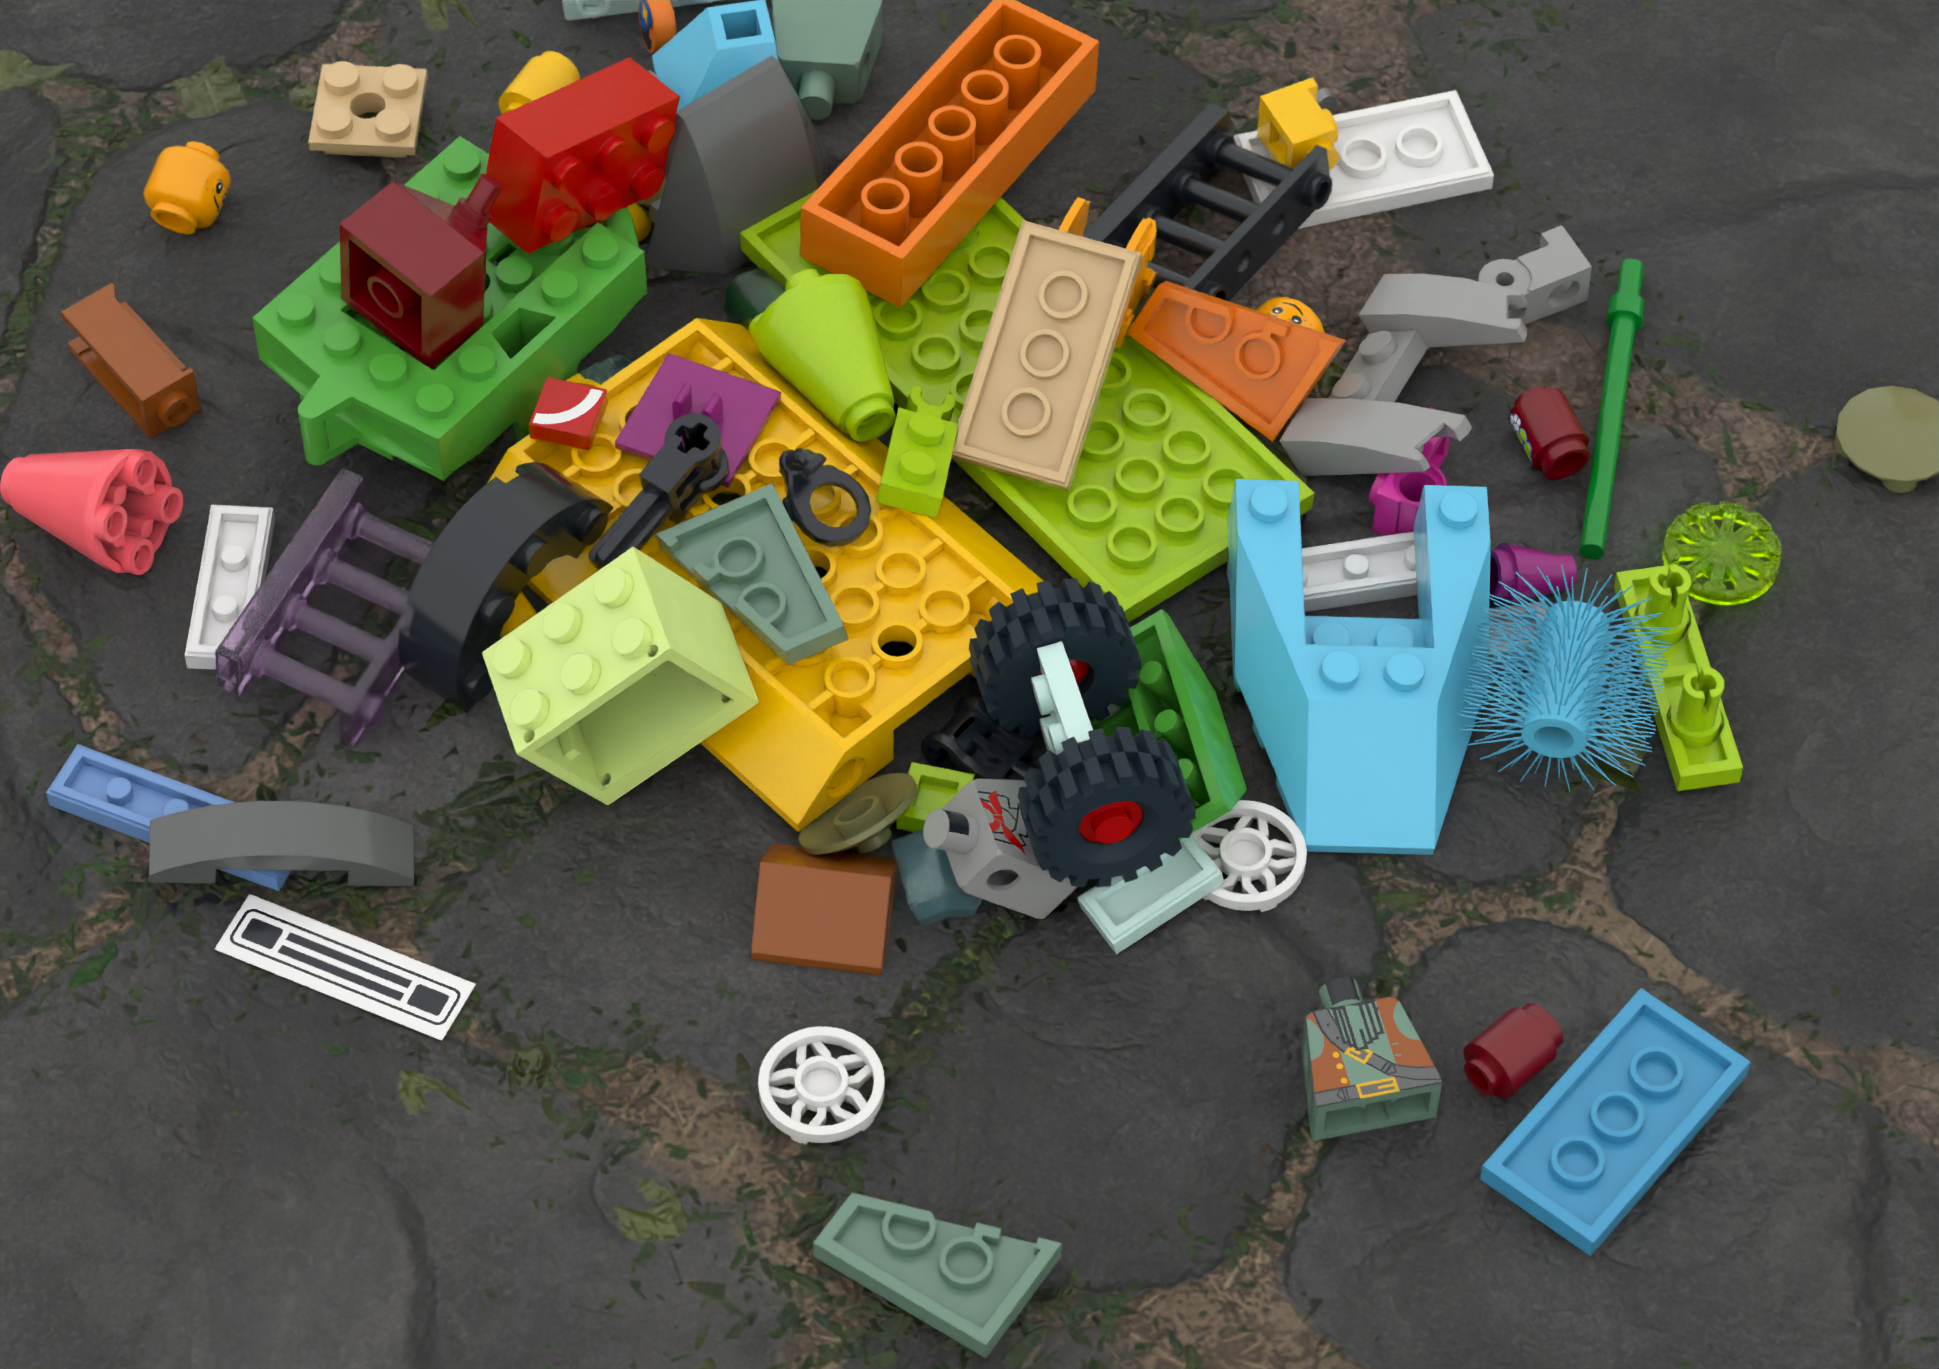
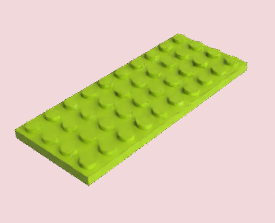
(1157, 454)

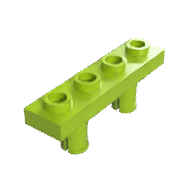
(1691, 707)

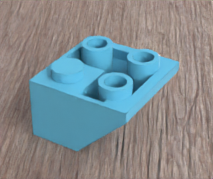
(715, 49)

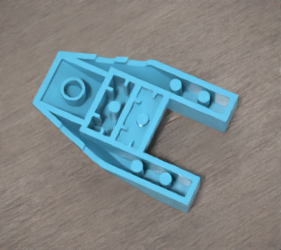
(1358, 705)

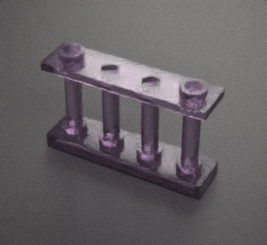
(282, 605)

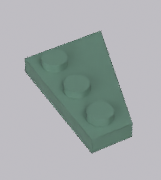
(759, 572)
(941, 1272)

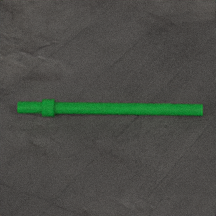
(1624, 318)

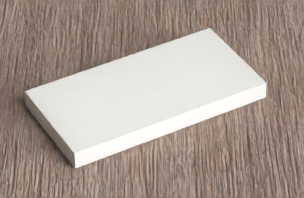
(1394, 158)

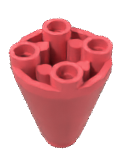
(97, 502)

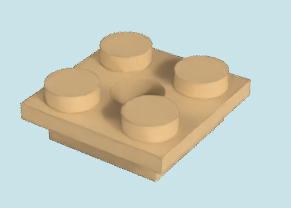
(353, 90)

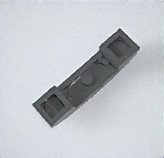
(281, 837)

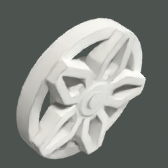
(1247, 856)
(821, 1085)

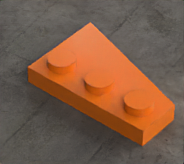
(1236, 354)

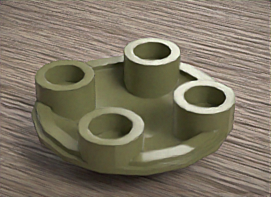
(1891, 435)

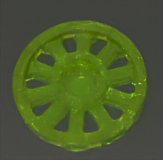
(1724, 553)

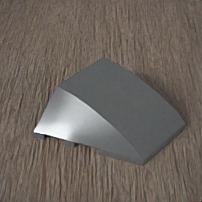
(731, 166)

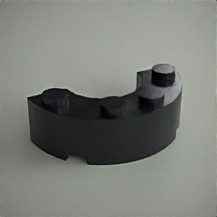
(481, 567)

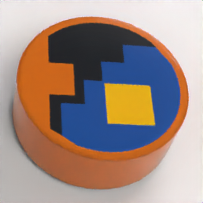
(656, 23)

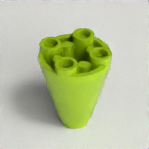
(829, 351)

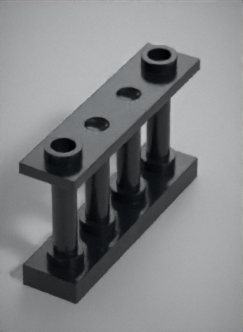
(1182, 178)

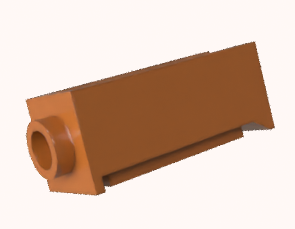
(131, 362)

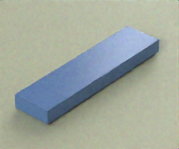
(131, 797)

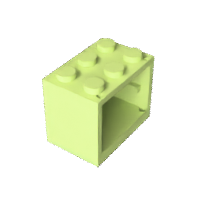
(619, 677)

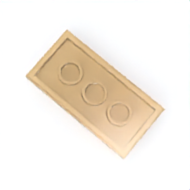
(1046, 355)

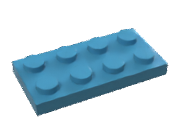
(1615, 1121)

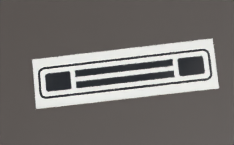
(345, 967)

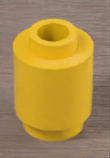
(538, 78)

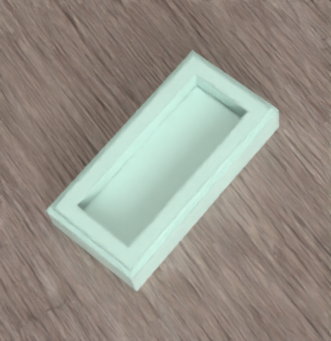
(1138, 907)

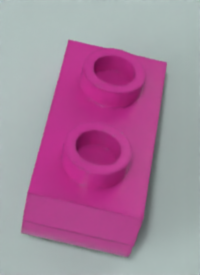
(1399, 494)

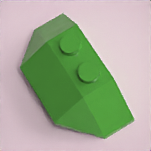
(1183, 710)

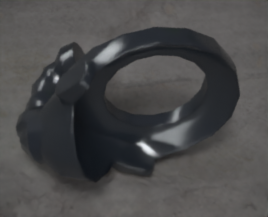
(803, 474)

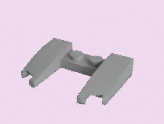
(1360, 422)

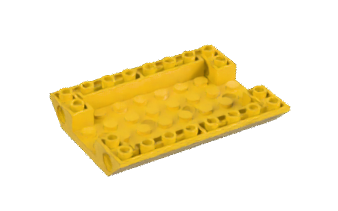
(905, 580)

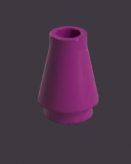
(1509, 558)

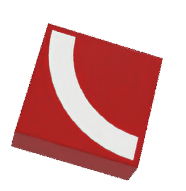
(568, 413)

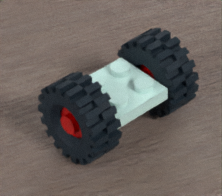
(1099, 799)

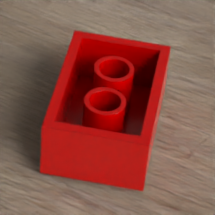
(580, 154)

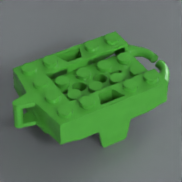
(537, 324)

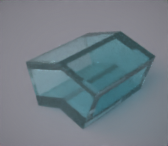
(930, 881)

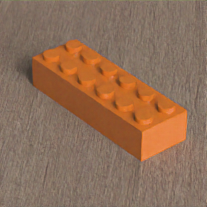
(949, 149)

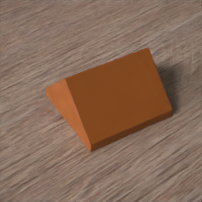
(824, 909)

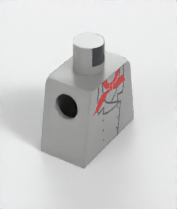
(992, 848)

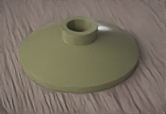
(861, 816)

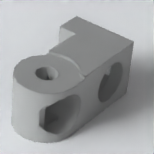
(1549, 277)

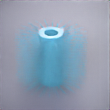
(1565, 679)

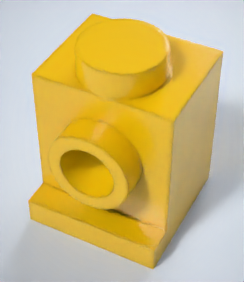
(1294, 124)

